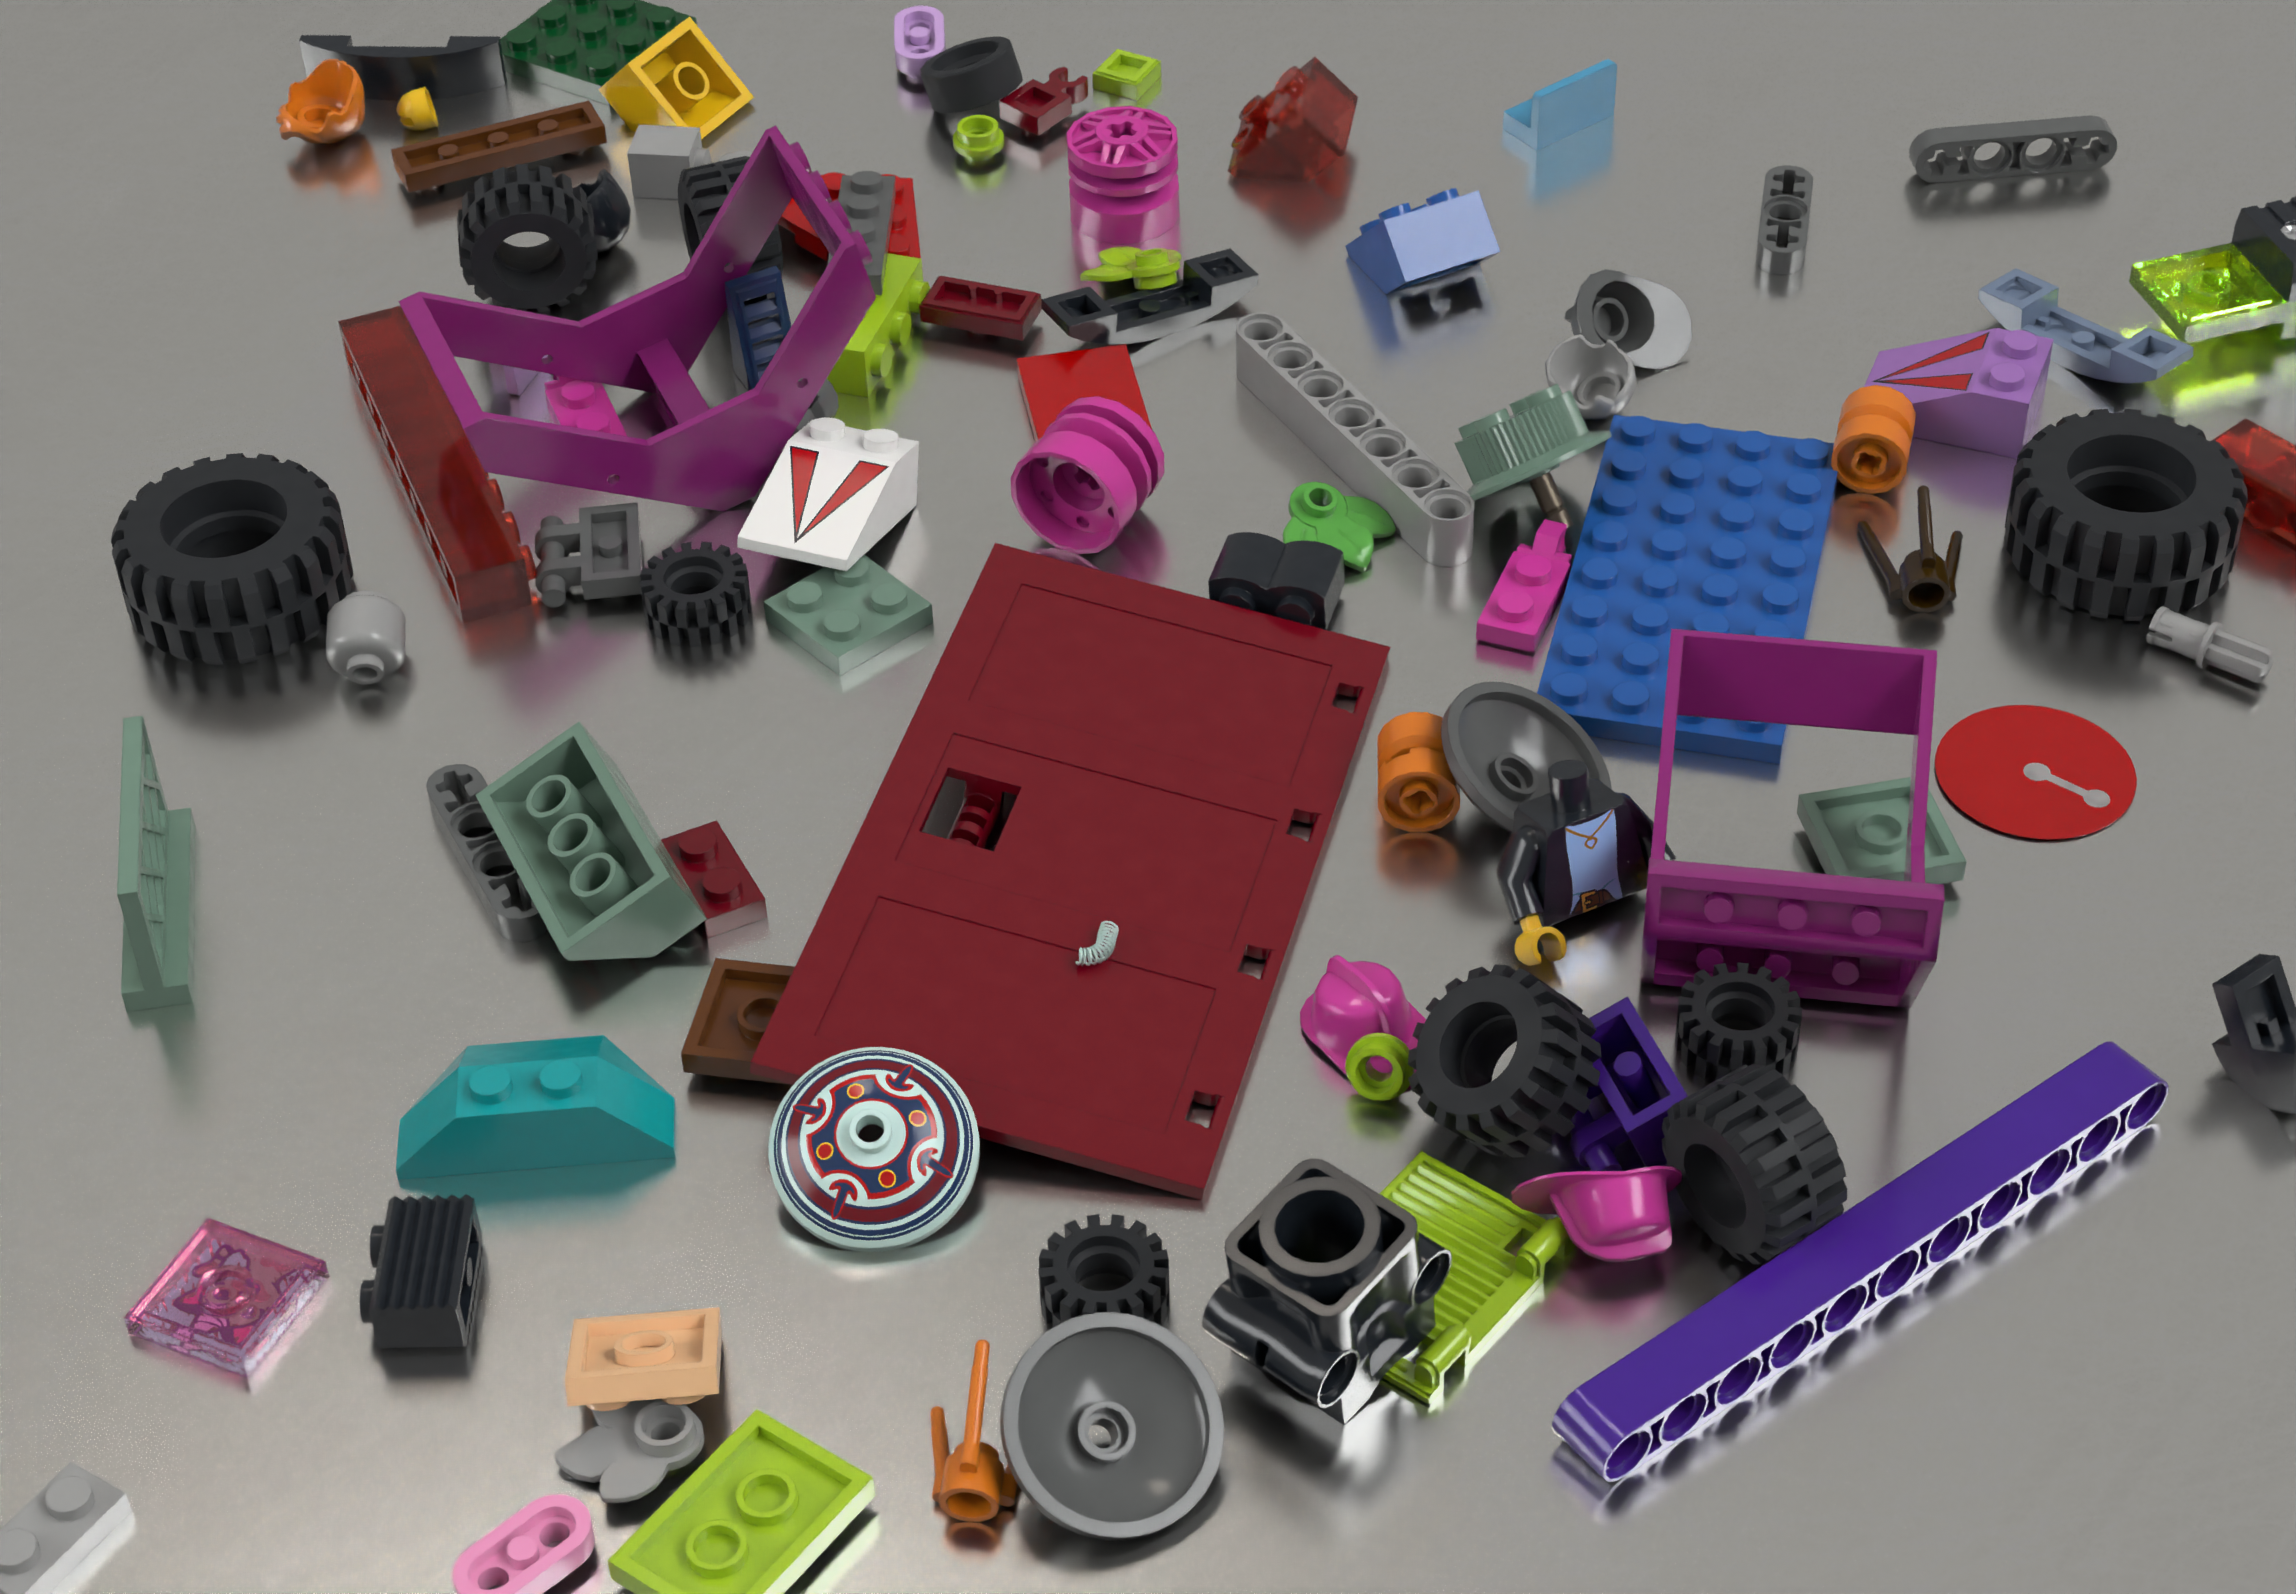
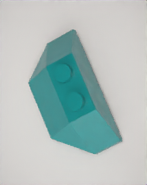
(536, 1110)

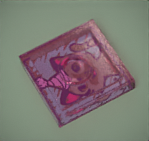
(227, 1298)

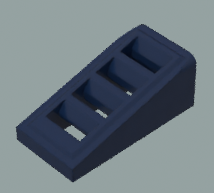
(750, 360)

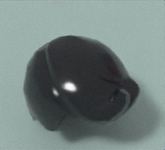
(609, 210)

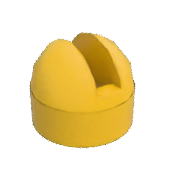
(417, 110)

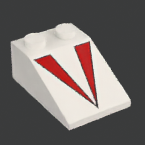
(833, 494)

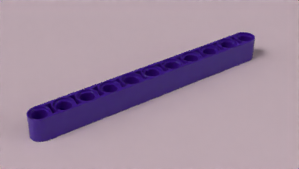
(1856, 1262)

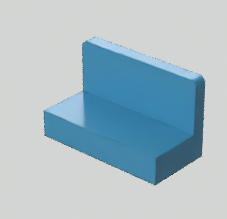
(1564, 106)

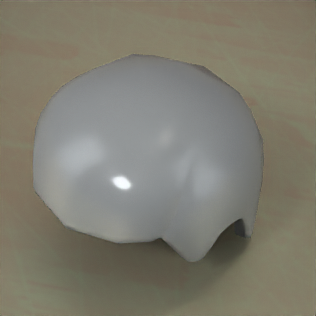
(1597, 375)

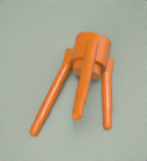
(972, 1478)

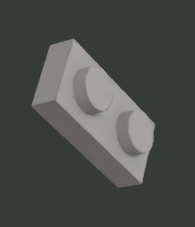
(58, 1530)

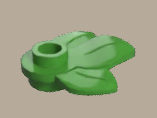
(1341, 521)

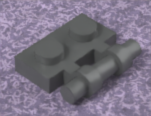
(608, 554)

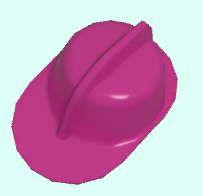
(1355, 1002)
(1607, 1212)

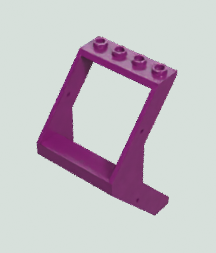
(650, 345)
(1814, 929)

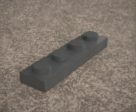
(869, 207)

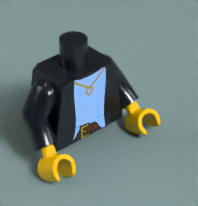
(1571, 856)

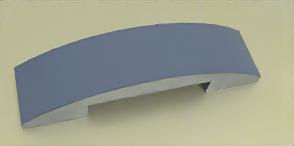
(2078, 344)

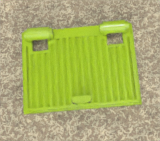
(1483, 1279)

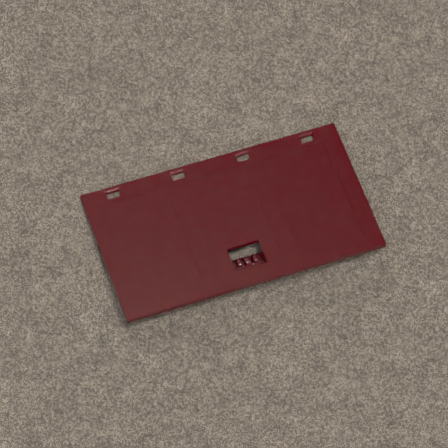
(1154, 792)

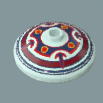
(881, 1190)

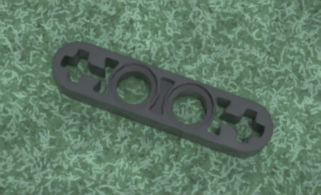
(2012, 157)
(481, 853)

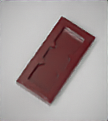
(980, 307)

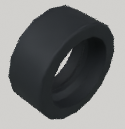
(971, 74)

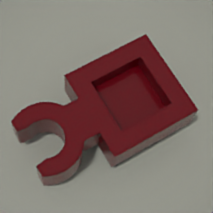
(1041, 105)

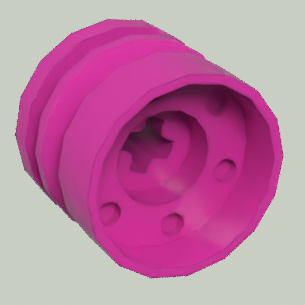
(1123, 174)
(1087, 475)

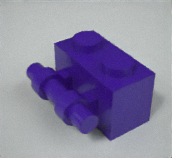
(1637, 1088)

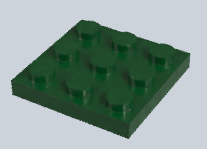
(584, 42)

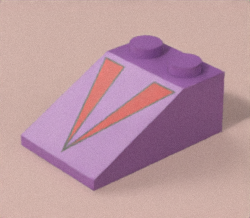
(1971, 387)

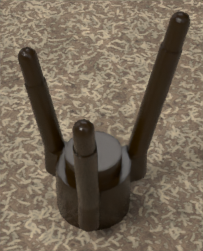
(1924, 577)

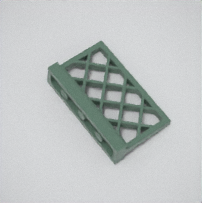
(153, 882)

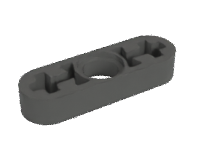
(1790, 232)

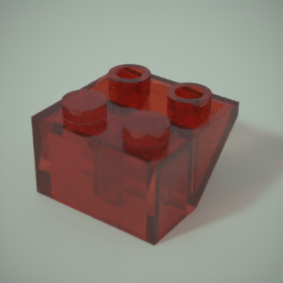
(1294, 127)

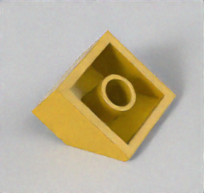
(677, 84)

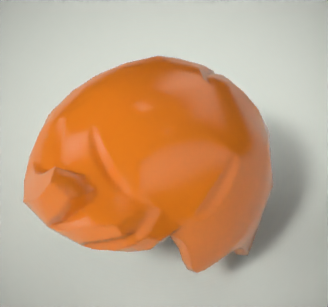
(324, 105)

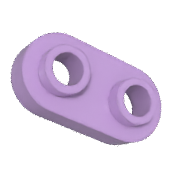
(917, 38)

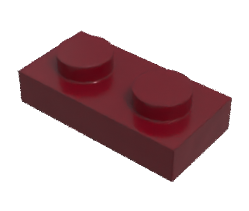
(716, 878)

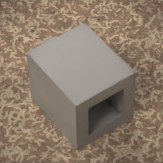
(659, 157)

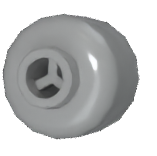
(365, 637)

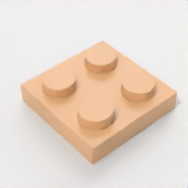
(644, 1358)

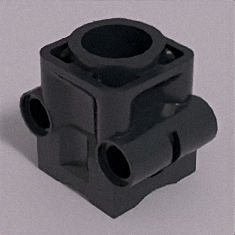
(1327, 1287)

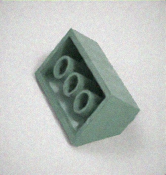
(589, 853)

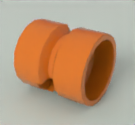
(1873, 439)
(1414, 775)

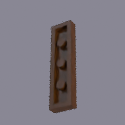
(498, 145)

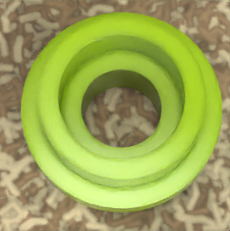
(978, 137)
(1369, 1081)

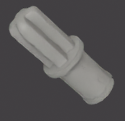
(2210, 645)

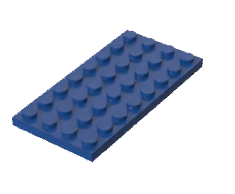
(1687, 537)

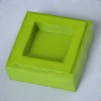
(1126, 74)

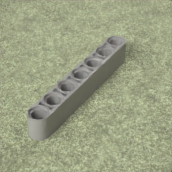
(1355, 439)

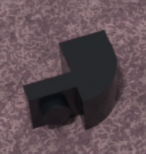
(2260, 1031)

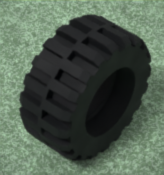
(2124, 513)
(232, 558)

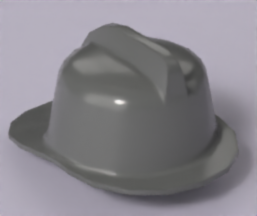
(1636, 315)

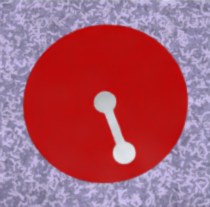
(2035, 772)

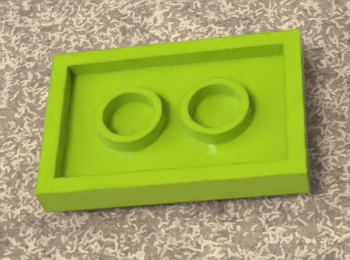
(745, 1517)

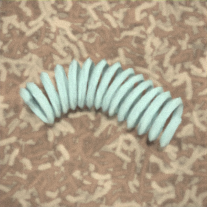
(1108, 949)

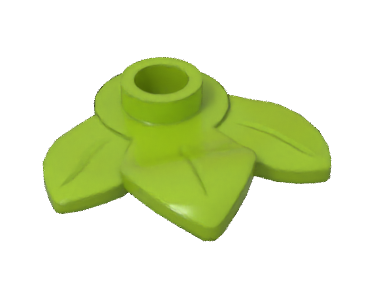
(1148, 267)

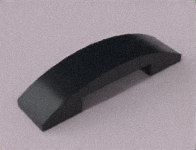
(388, 72)
(1206, 289)

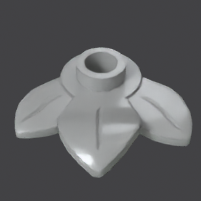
(631, 1448)

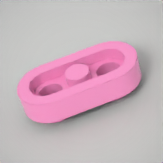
(519, 1553)

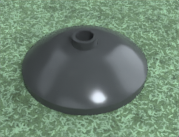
(1503, 743)
(1148, 1398)

